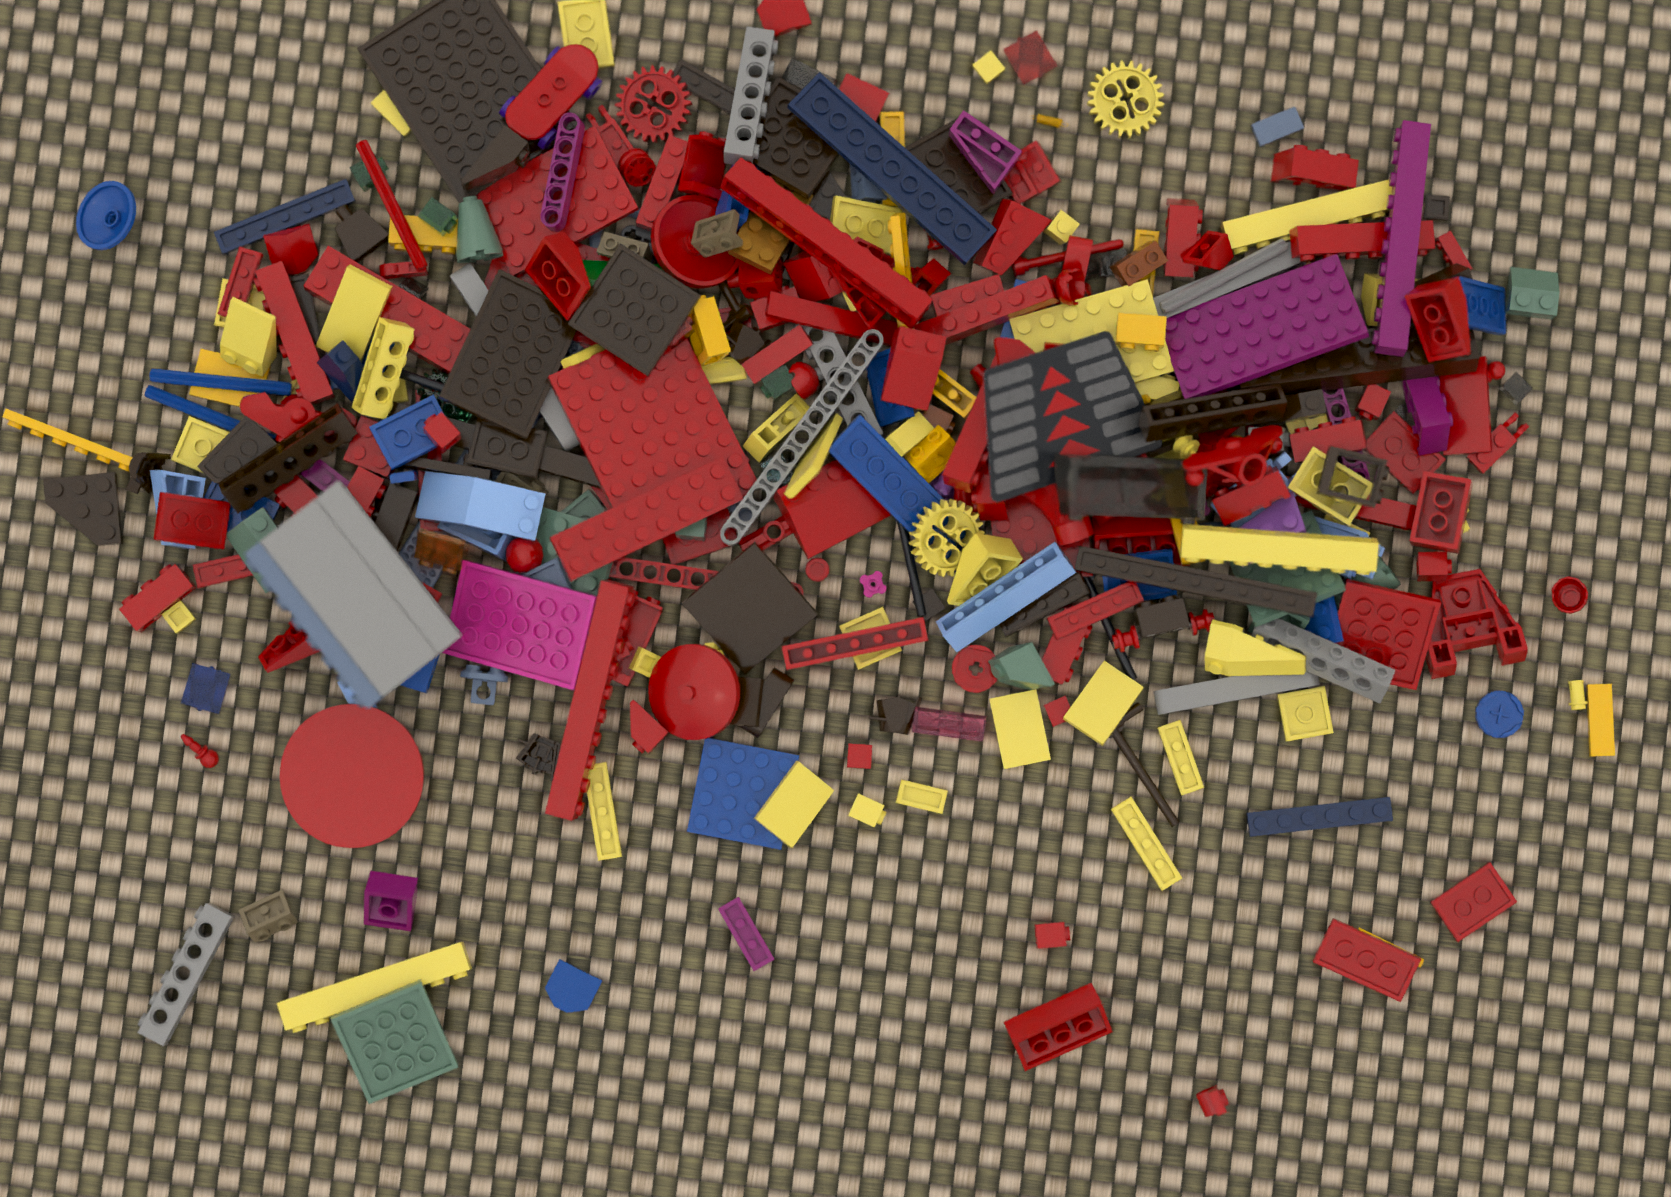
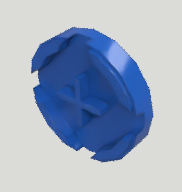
(1499, 714)

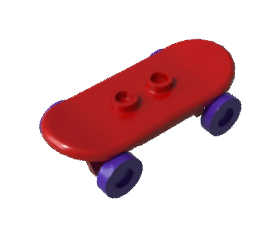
(552, 92)

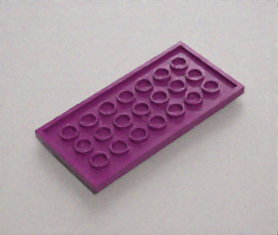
(1263, 328)

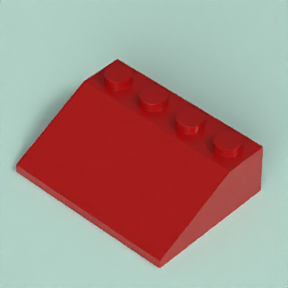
(829, 509)

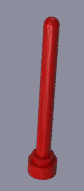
(1023, 265)

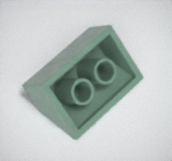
(250, 533)

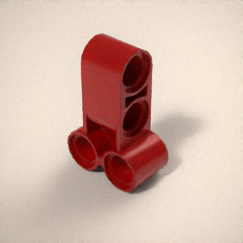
(1078, 257)

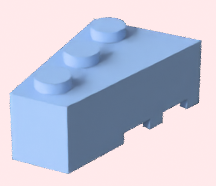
(176, 484)

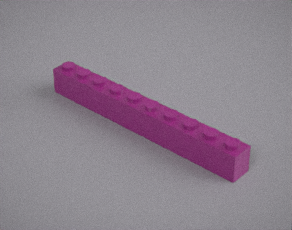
(1402, 237)

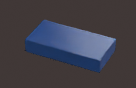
(404, 476)

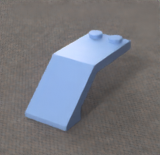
(480, 504)

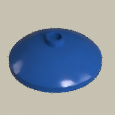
(106, 215)

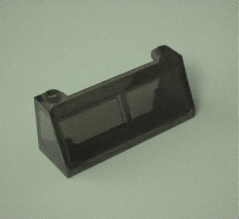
(1127, 487)

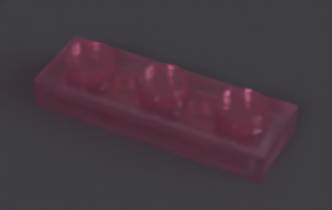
(949, 724)

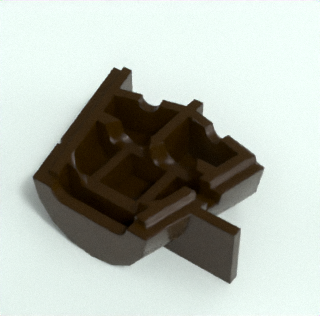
(745, 342)
(140, 470)
(896, 714)
(540, 754)

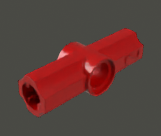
(761, 537)

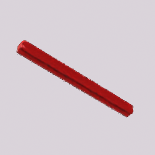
(391, 204)

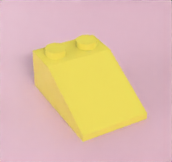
(249, 338)
(1343, 481)
(981, 564)

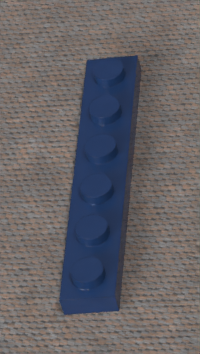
(284, 216)
(1319, 816)

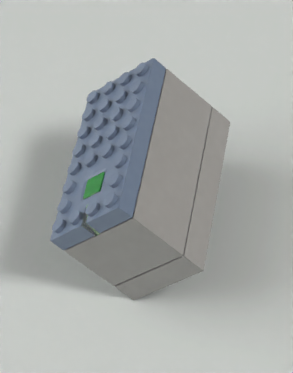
(352, 595)

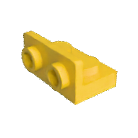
(931, 453)

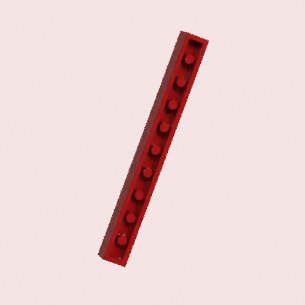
(826, 243)
(589, 700)

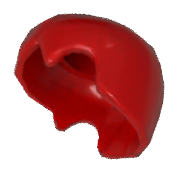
(1070, 286)
(805, 380)
(524, 555)
(1569, 595)

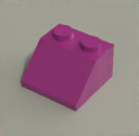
(390, 900)

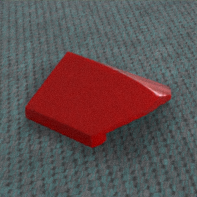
(783, 15)
(292, 247)

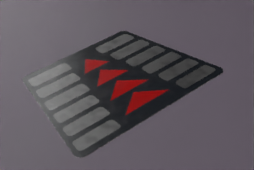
(1059, 403)

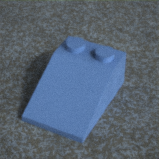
(485, 540)

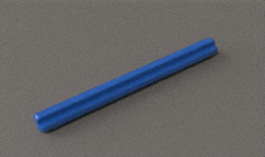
(220, 382)
(192, 408)

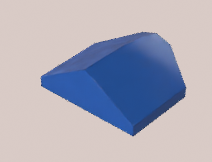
(571, 987)

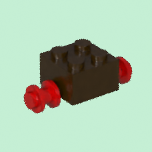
(1160, 619)

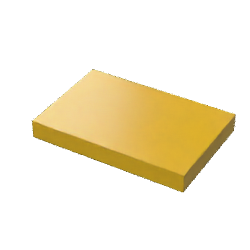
(212, 363)

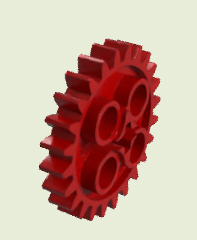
(643, 122)

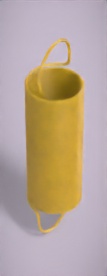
(1049, 121)

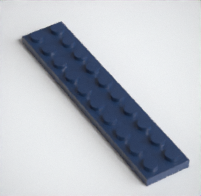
(891, 168)

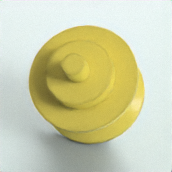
(1185, 446)

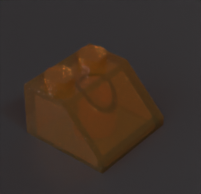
(440, 550)

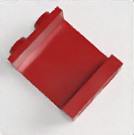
(703, 166)

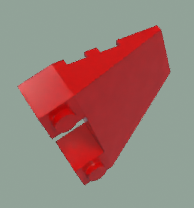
(1471, 619)

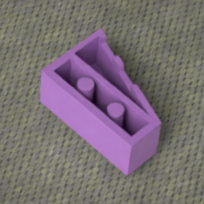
(1280, 516)

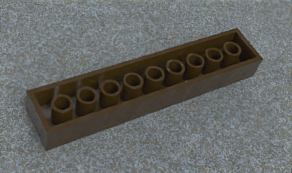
(1360, 366)

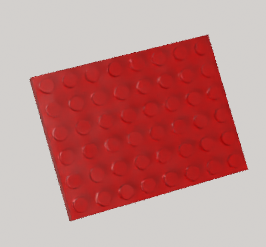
(646, 427)

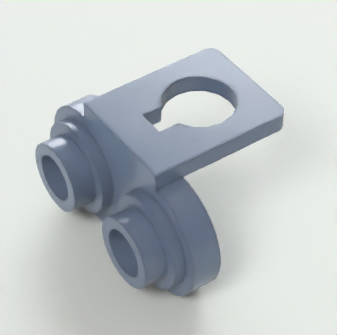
(492, 677)

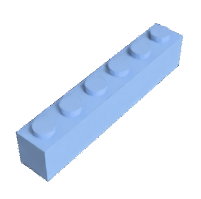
(1005, 597)

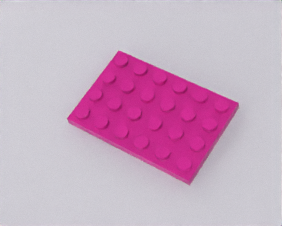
(520, 624)

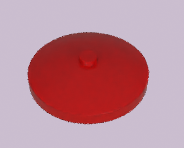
(673, 248)
(694, 691)

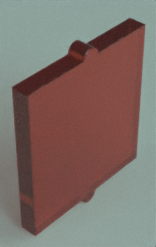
(1030, 57)

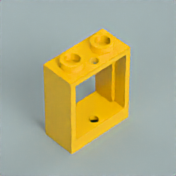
(709, 338)

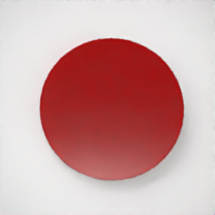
(351, 775)

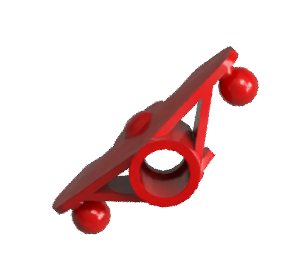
(282, 417)
(1236, 457)

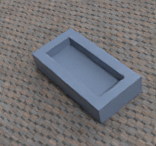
(1277, 126)

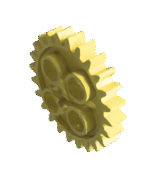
(1105, 105)
(934, 555)

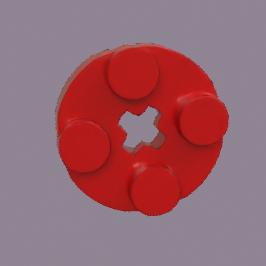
(962, 674)

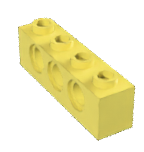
(378, 357)

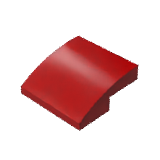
(1031, 174)

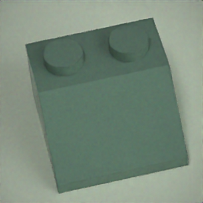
(1532, 293)

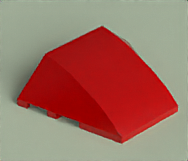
(866, 307)

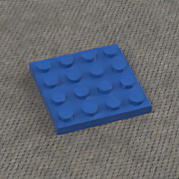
(733, 788)

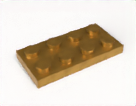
(761, 241)

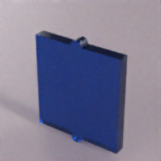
(205, 688)

